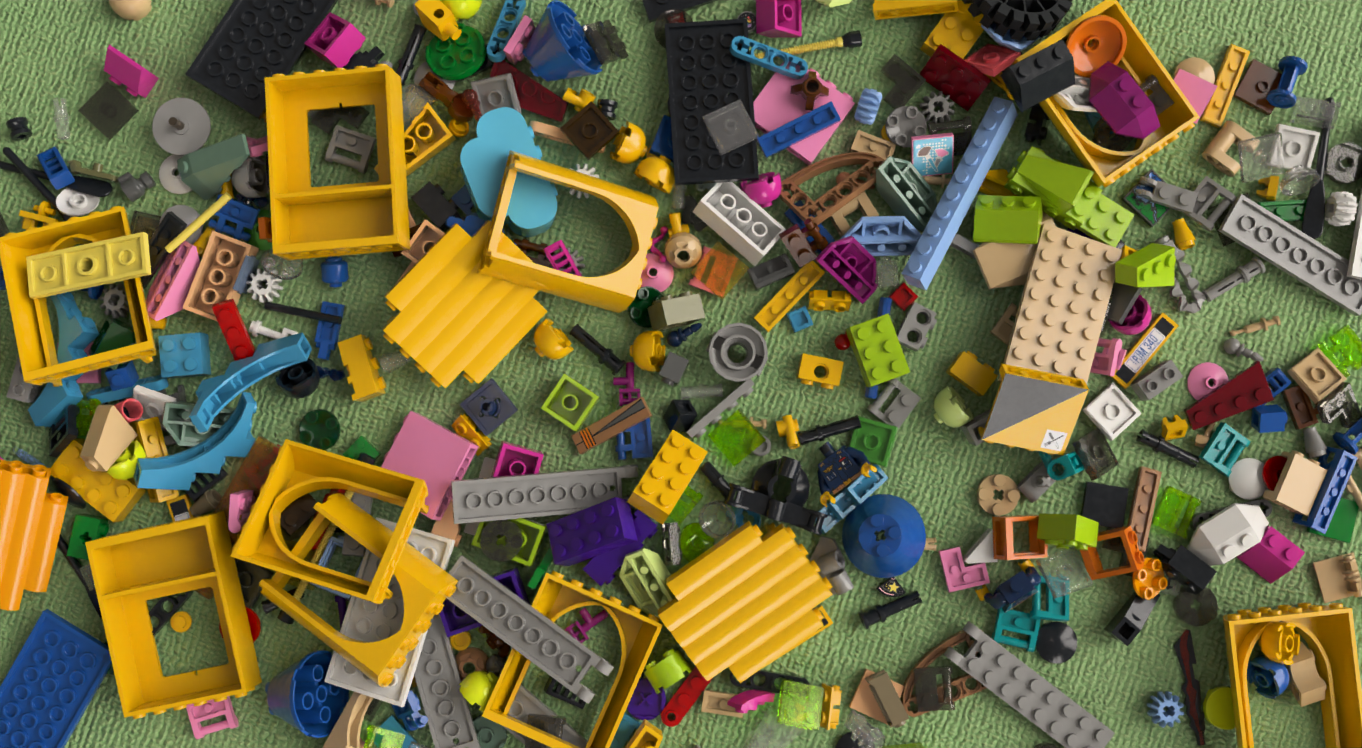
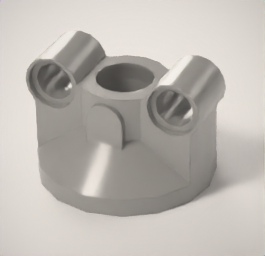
(741, 335)

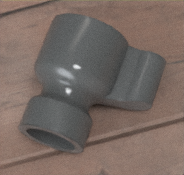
(134, 187)

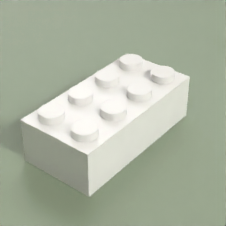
(739, 221)

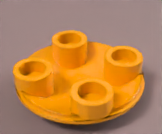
(1149, 579)

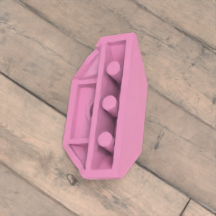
(173, 282)

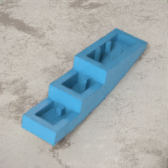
(851, 496)

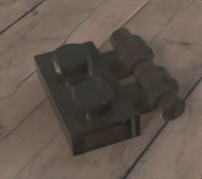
(605, 41)
(670, 537)

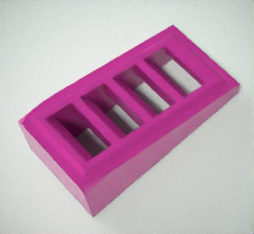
(555, 246)

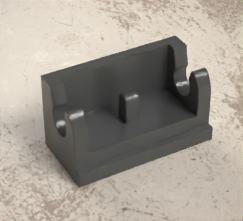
(771, 271)

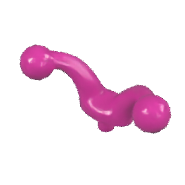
(662, 258)

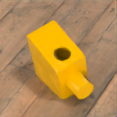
(438, 19)

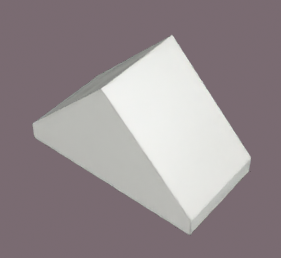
(982, 549)

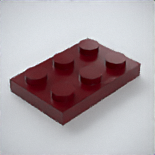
(954, 77)

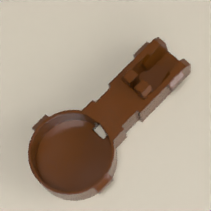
(441, 91)

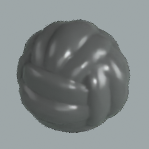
(495, 664)

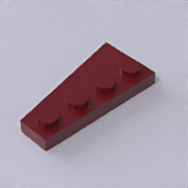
(531, 94)
(1239, 394)

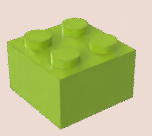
(570, 402)
(1067, 531)

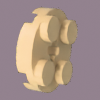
(997, 506)

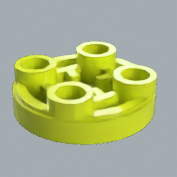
(1219, 708)

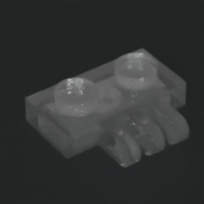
(864, 731)

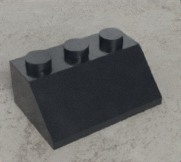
(1040, 75)

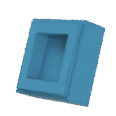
(799, 319)

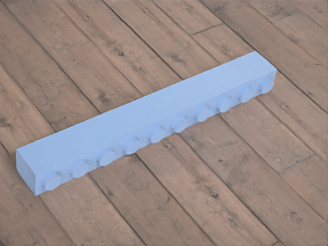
(960, 193)

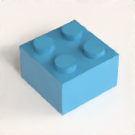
(184, 355)

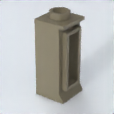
(887, 699)

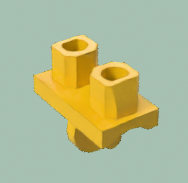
(32, 219)

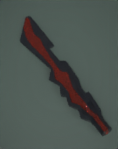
(1191, 688)

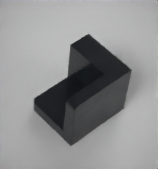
(680, 415)

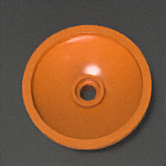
(1107, 43)

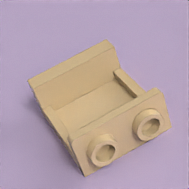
(1297, 483)

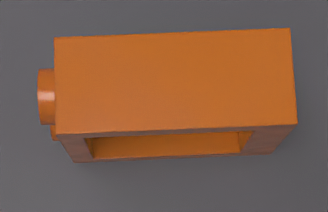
(1003, 538)
(1135, 557)

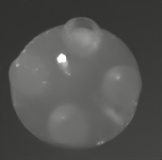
(280, 267)

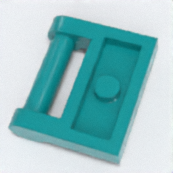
(1219, 447)
(1056, 609)
(1017, 622)

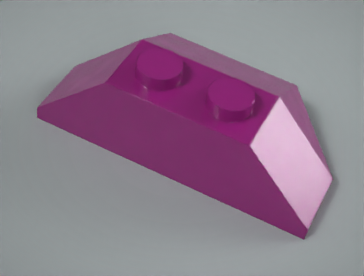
(1122, 102)
(850, 266)

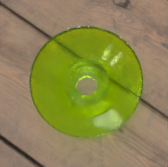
(701, 541)

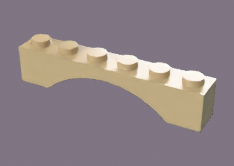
(348, 727)

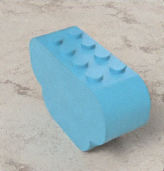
(483, 165)

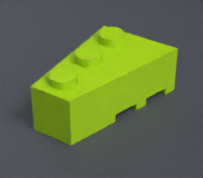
(1147, 267)

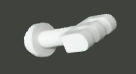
(257, 328)

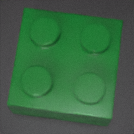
(364, 446)

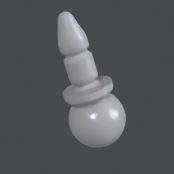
(1233, 346)

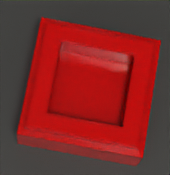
(903, 296)

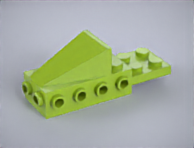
(1069, 196)

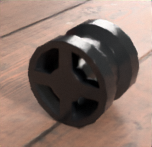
(608, 108)
(19, 128)

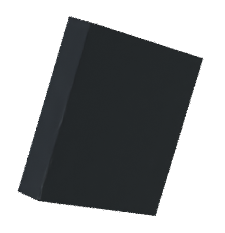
(1105, 504)

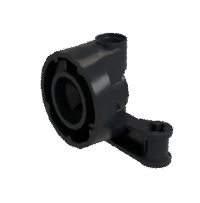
(789, 511)

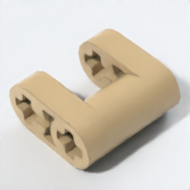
(1216, 150)
(860, 202)

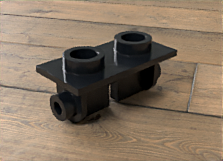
(1036, 131)

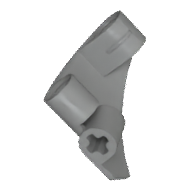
(832, 565)

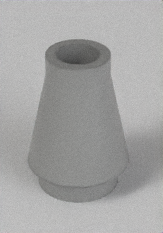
(1313, 443)

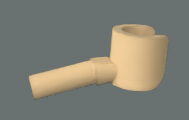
(1202, 440)

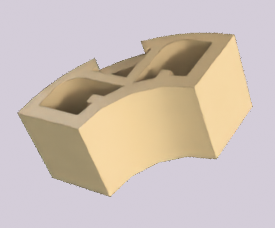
(1304, 678)

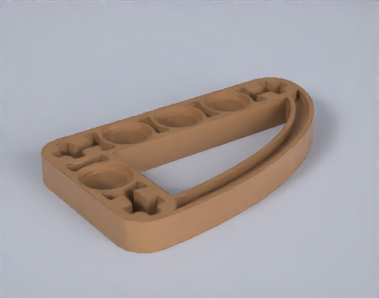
(791, 183)
(926, 660)

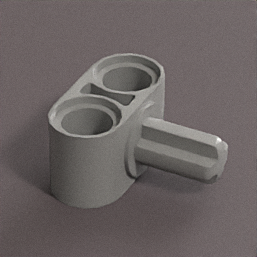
(1035, 483)

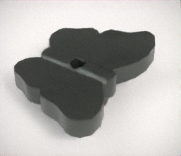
(688, 215)

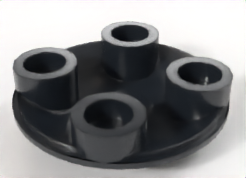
(1056, 642)

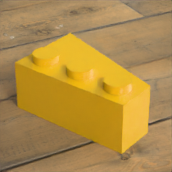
(361, 368)

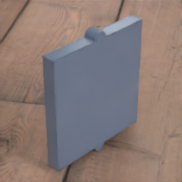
(249, 266)

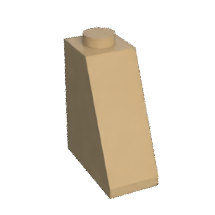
(106, 438)

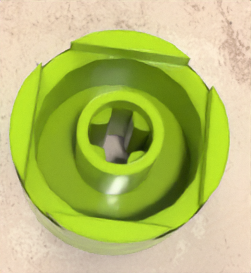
(666, 671)

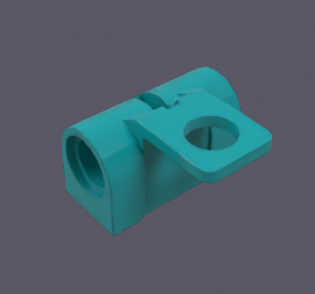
(1070, 462)

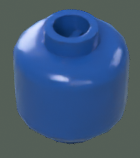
(334, 271)

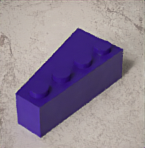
(603, 566)

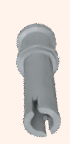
(1241, 275)

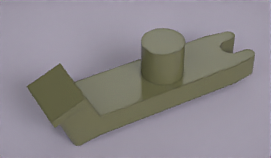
(76, 168)

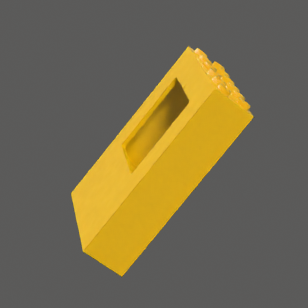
(336, 217)
(162, 563)

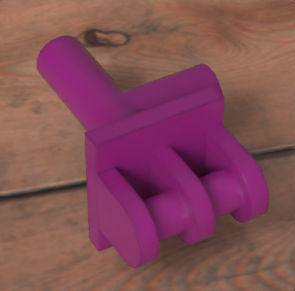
(629, 382)
(589, 623)

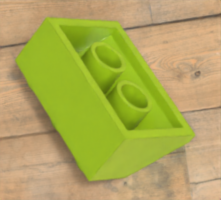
(1008, 219)

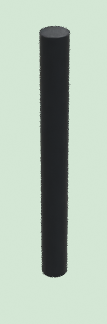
(303, 313)

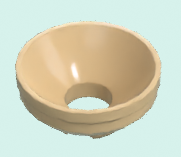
(683, 242)

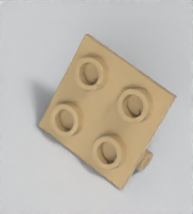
(1338, 577)

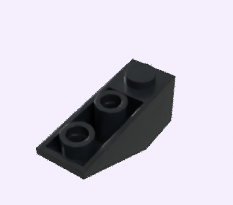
(1130, 618)

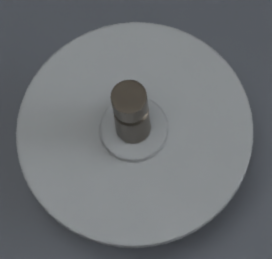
(181, 126)

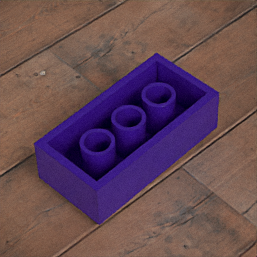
(591, 532)
(458, 621)

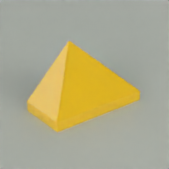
(995, 182)

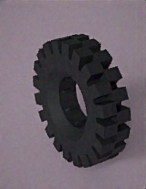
(1021, 17)

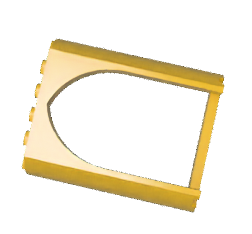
(1140, 63)
(608, 291)
(31, 315)
(308, 469)
(420, 580)
(637, 638)
(1332, 639)

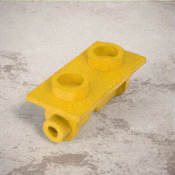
(838, 302)
(466, 428)
(830, 715)

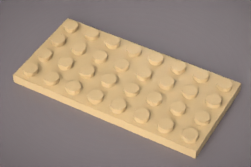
(1063, 304)

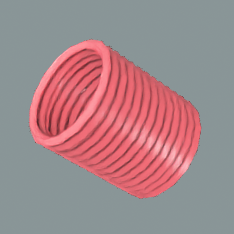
(134, 408)

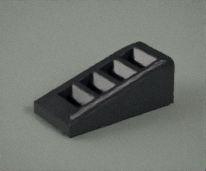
(215, 480)
(564, 697)

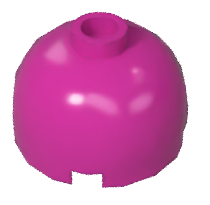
(763, 190)
(1137, 318)

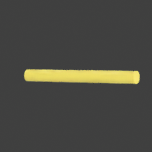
(197, 223)

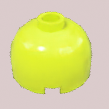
(463, 8)
(125, 465)
(478, 687)

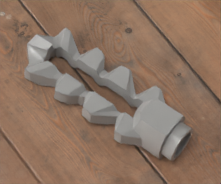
(1191, 283)

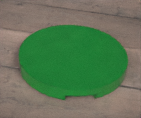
(456, 57)

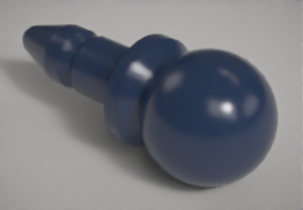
(676, 338)

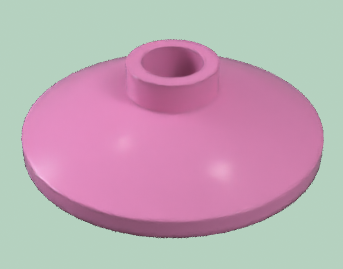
(664, 275)
(1198, 379)

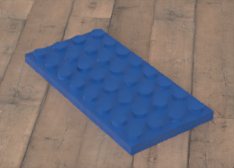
(50, 684)

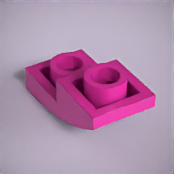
(750, 699)

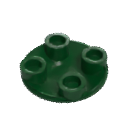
(638, 308)
(319, 429)

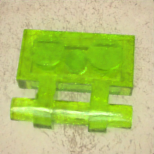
(1348, 345)

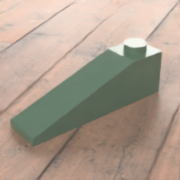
(212, 166)

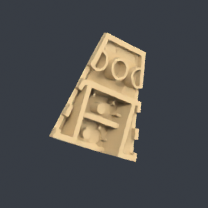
(1006, 262)

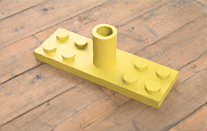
(88, 265)

